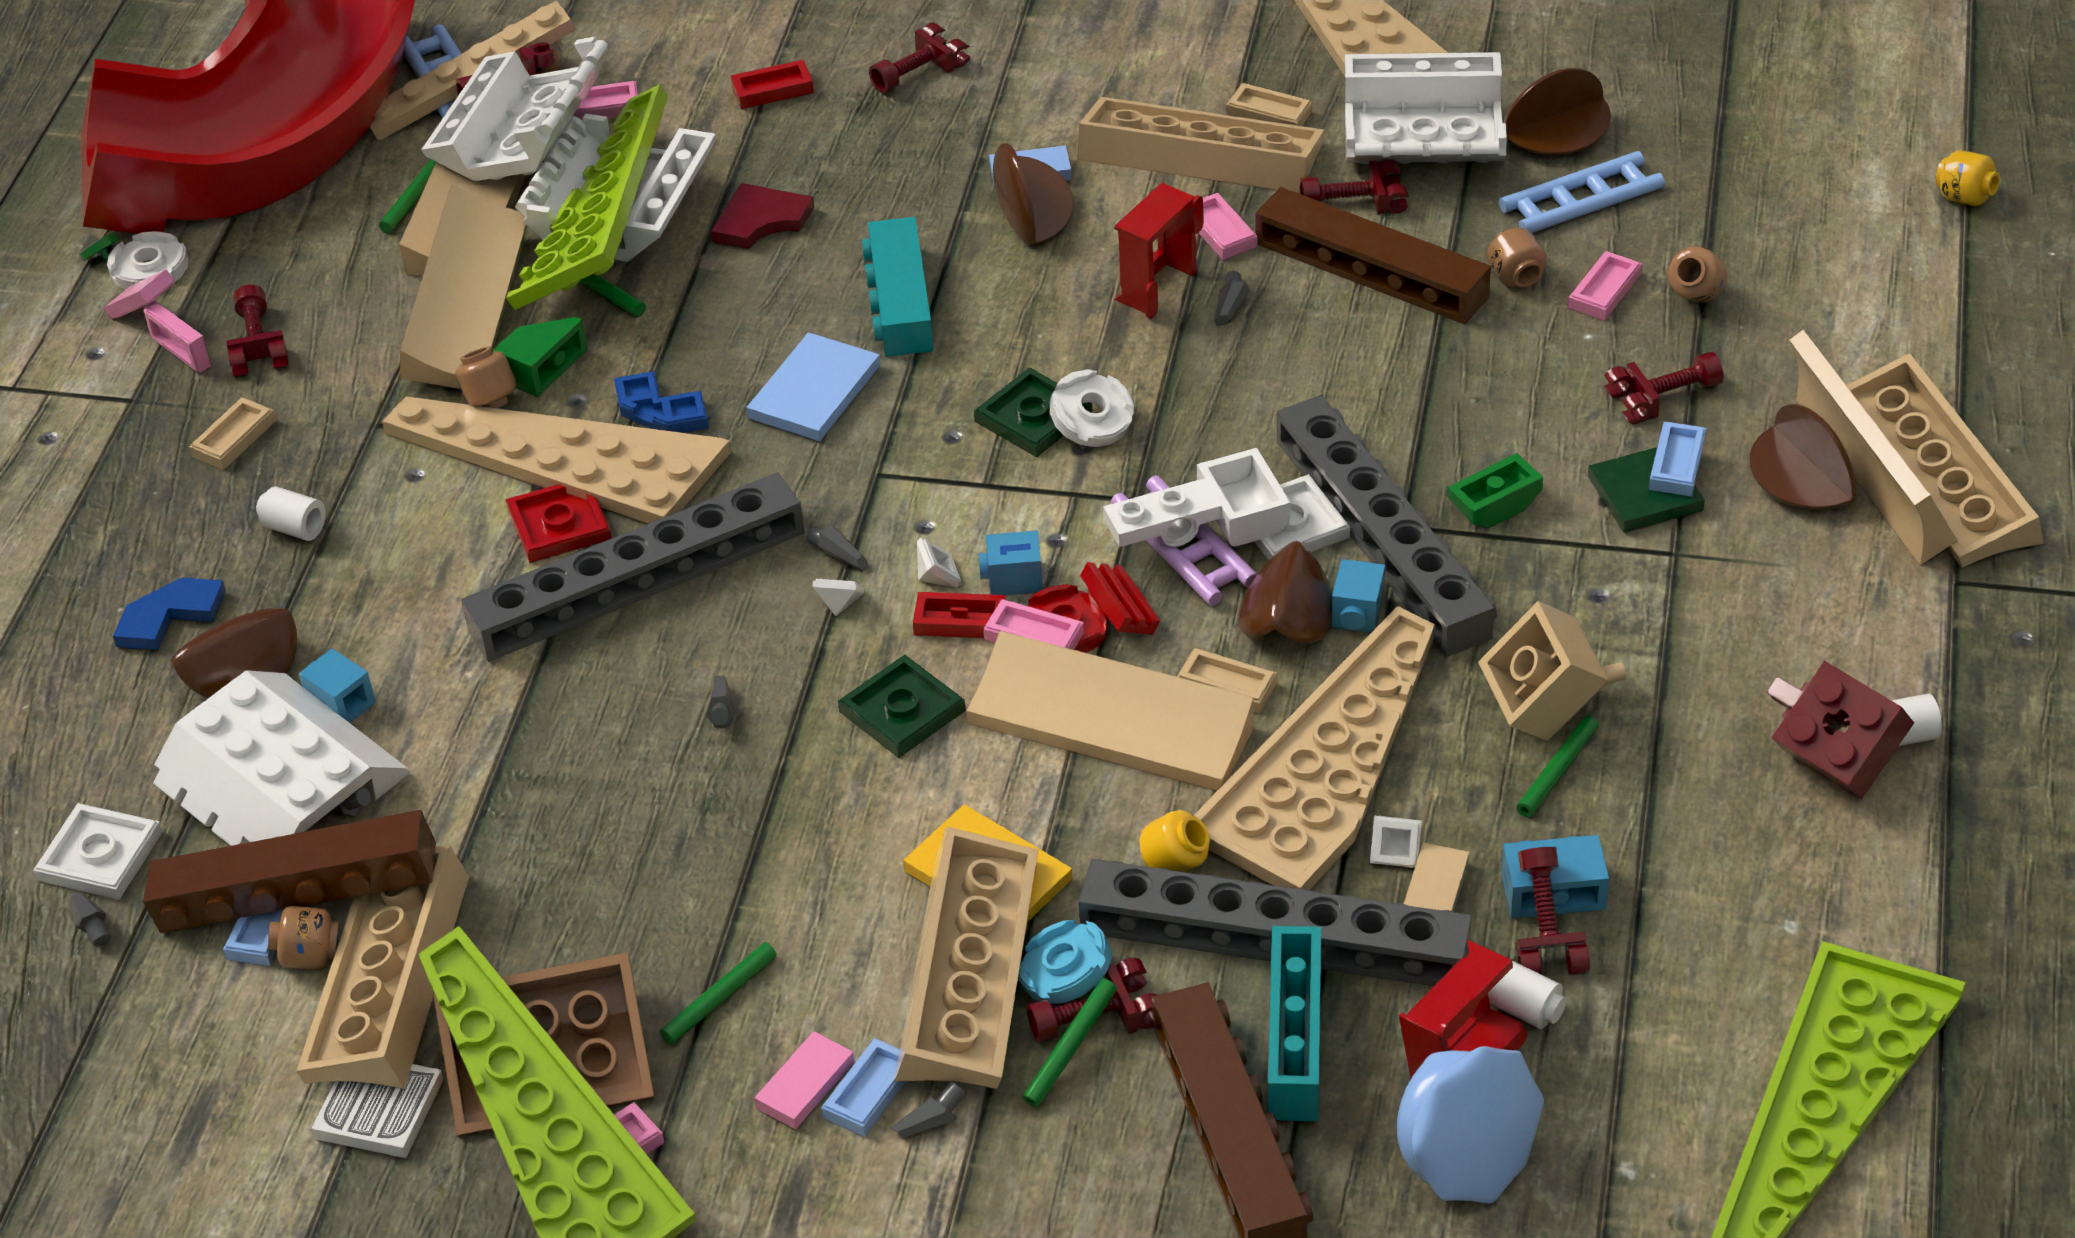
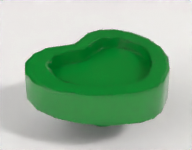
(100, 247)

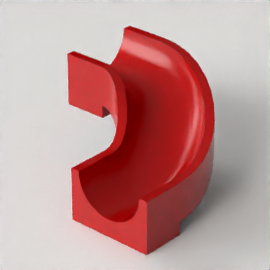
(244, 123)

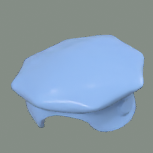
(1469, 1122)

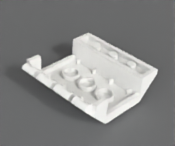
(1424, 107)
(511, 119)
(659, 193)
(268, 760)

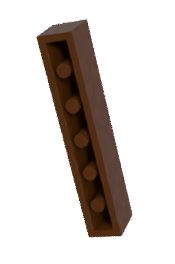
(1373, 255)
(290, 871)
(1228, 1115)

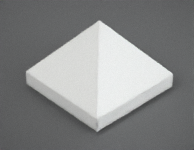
(936, 565)
(838, 593)
(1395, 841)

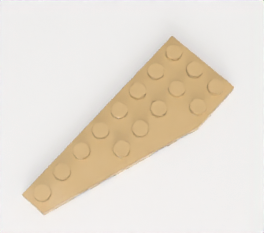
(1314, 777)

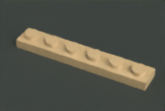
(439, 85)

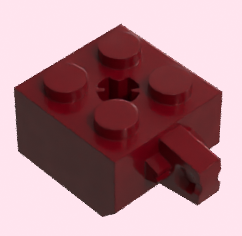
(1822, 708)

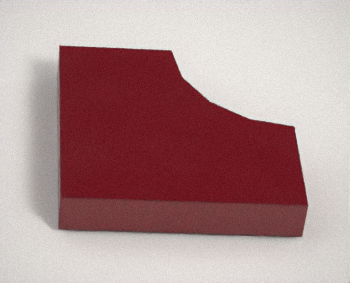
(760, 212)

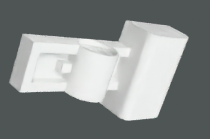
(1231, 489)

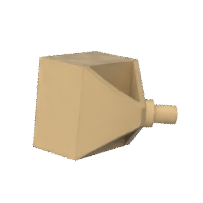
(1545, 671)

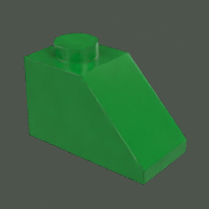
(543, 352)

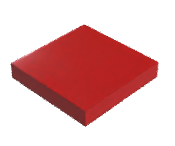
(556, 522)

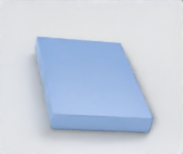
(813, 386)

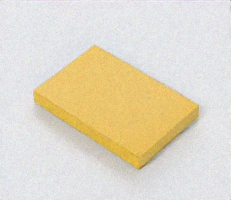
(1049, 874)

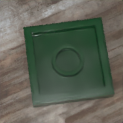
(1023, 413)
(1626, 492)
(901, 706)

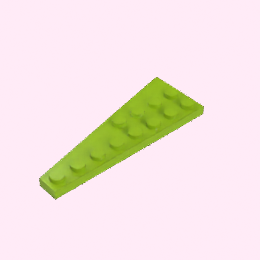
(595, 216)
(1841, 1061)
(557, 1135)

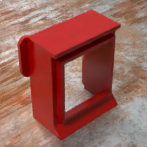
(1174, 221)
(1459, 1012)

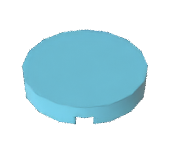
(1064, 961)

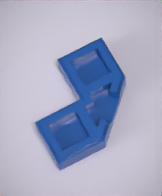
(641, 403)
(148, 618)

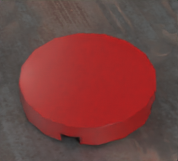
(1077, 605)

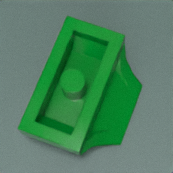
(1497, 491)

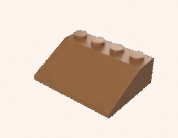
(589, 1015)

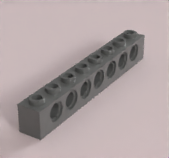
(1387, 525)
(632, 566)
(1238, 920)

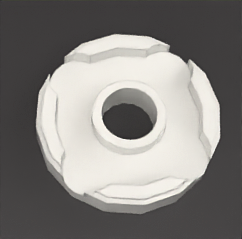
(162, 248)
(1087, 427)

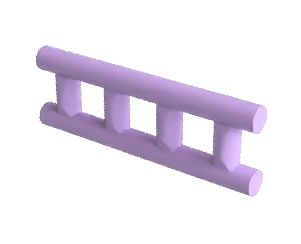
(1208, 544)

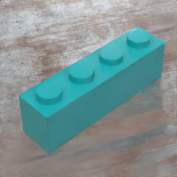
(899, 286)
(1294, 1023)

